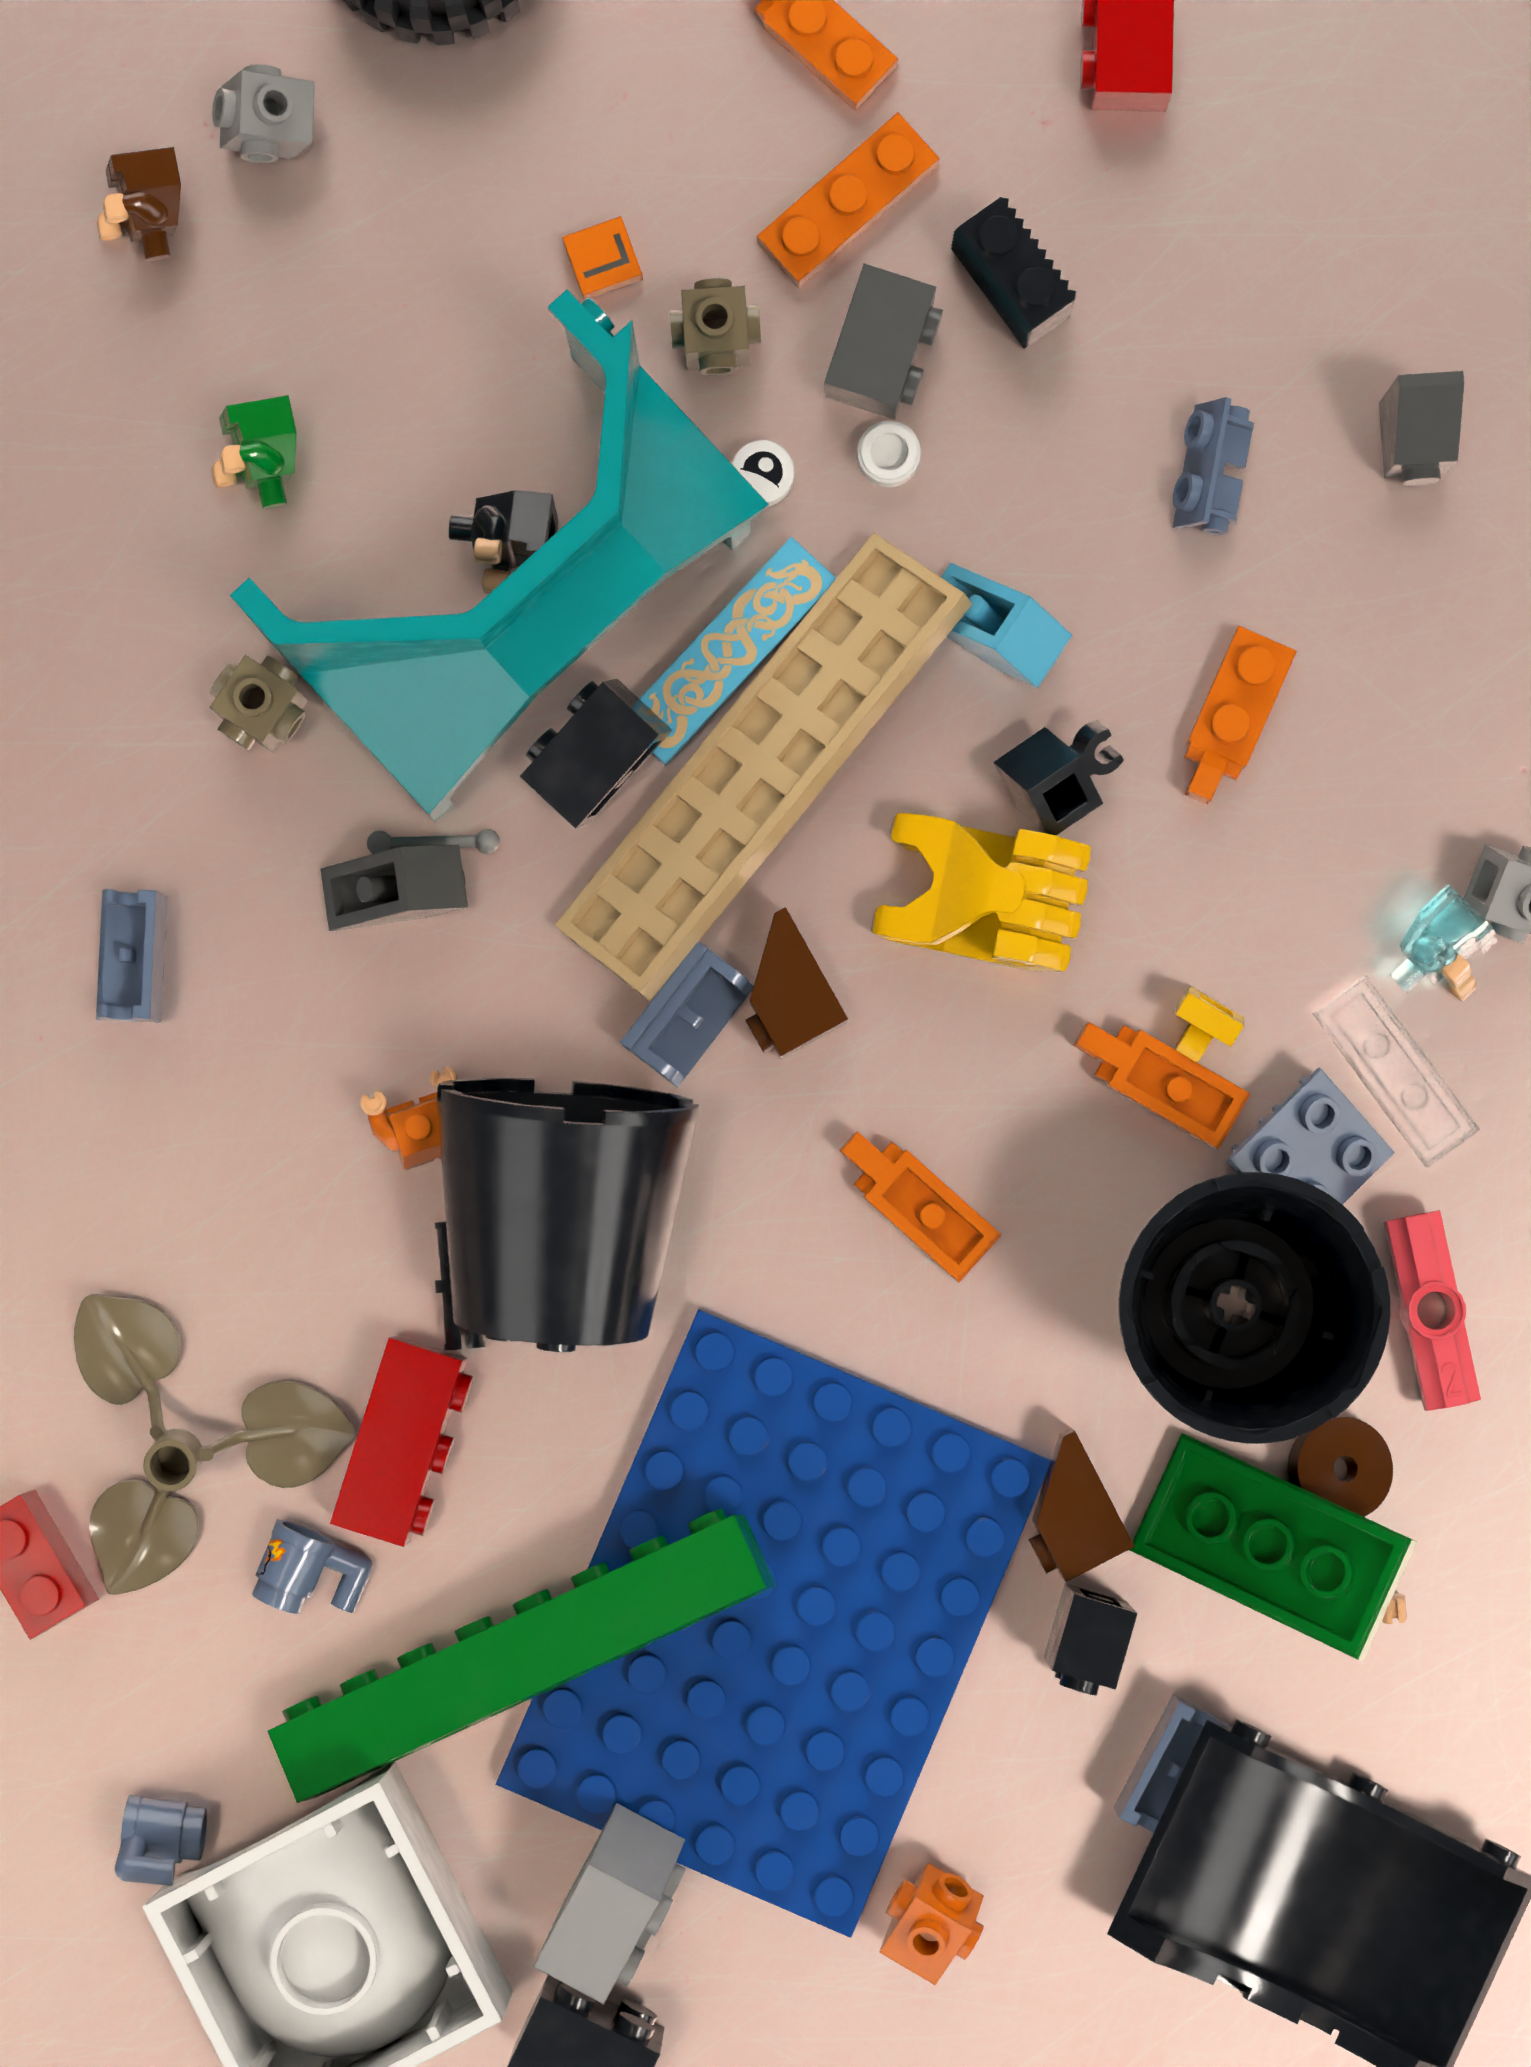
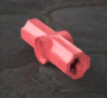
(1440, 1353)

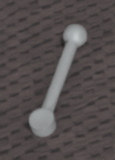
(485, 841)

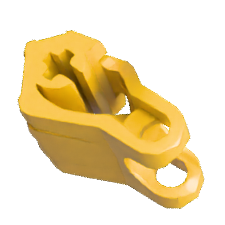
(990, 894)

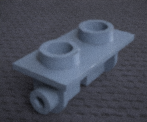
(1214, 438)

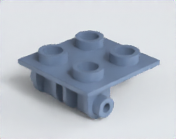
(1315, 1140)

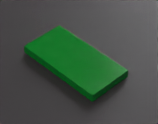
(1273, 1547)

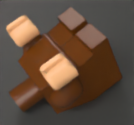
(145, 200)

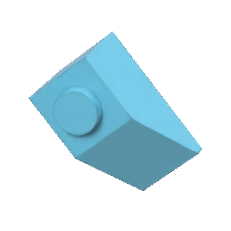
(1006, 627)

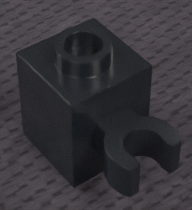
(1053, 779)

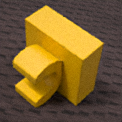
(1206, 1020)

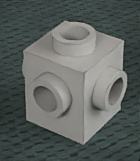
(264, 114)
(1503, 891)

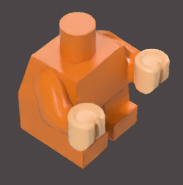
(408, 1127)

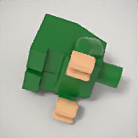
(262, 448)

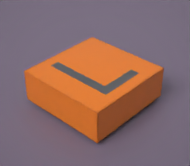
(602, 258)

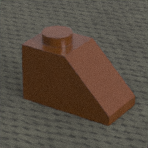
(791, 993)
(1075, 1514)

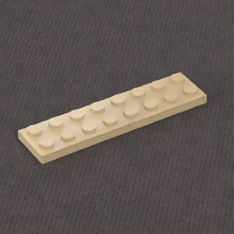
(763, 765)

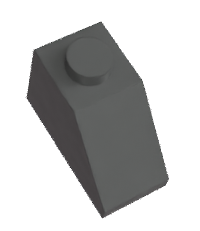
(1421, 426)
(394, 886)

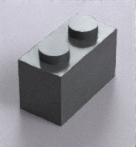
(880, 342)

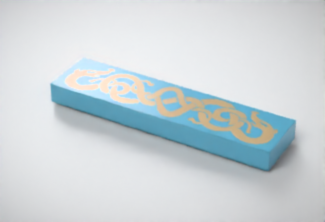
(735, 644)

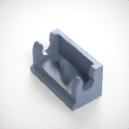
(131, 956)
(687, 1014)
(1162, 1763)

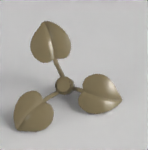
(142, 1531)

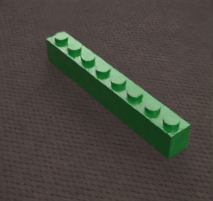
(521, 1656)

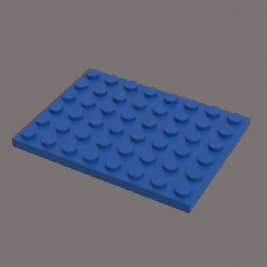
(808, 1711)

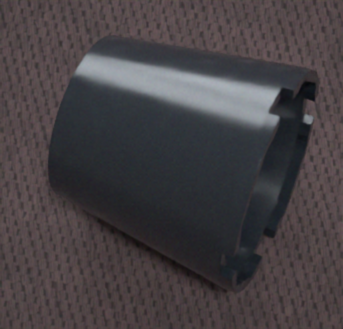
(560, 1206)
(1309, 1319)

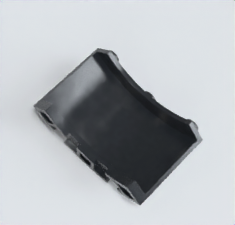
(1323, 1901)

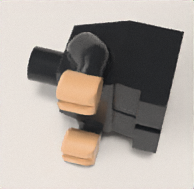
(506, 531)

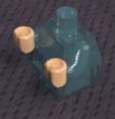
(1441, 941)

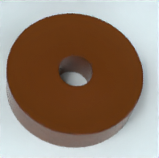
(1366, 1458)

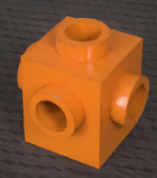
(932, 1923)

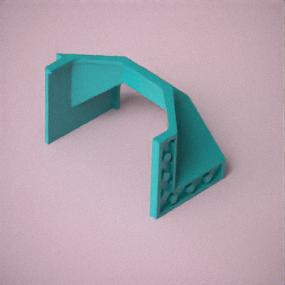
(447, 687)

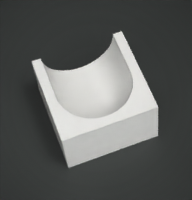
(333, 1941)

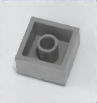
(613, 1905)

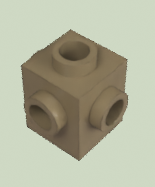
(718, 349)
(277, 716)

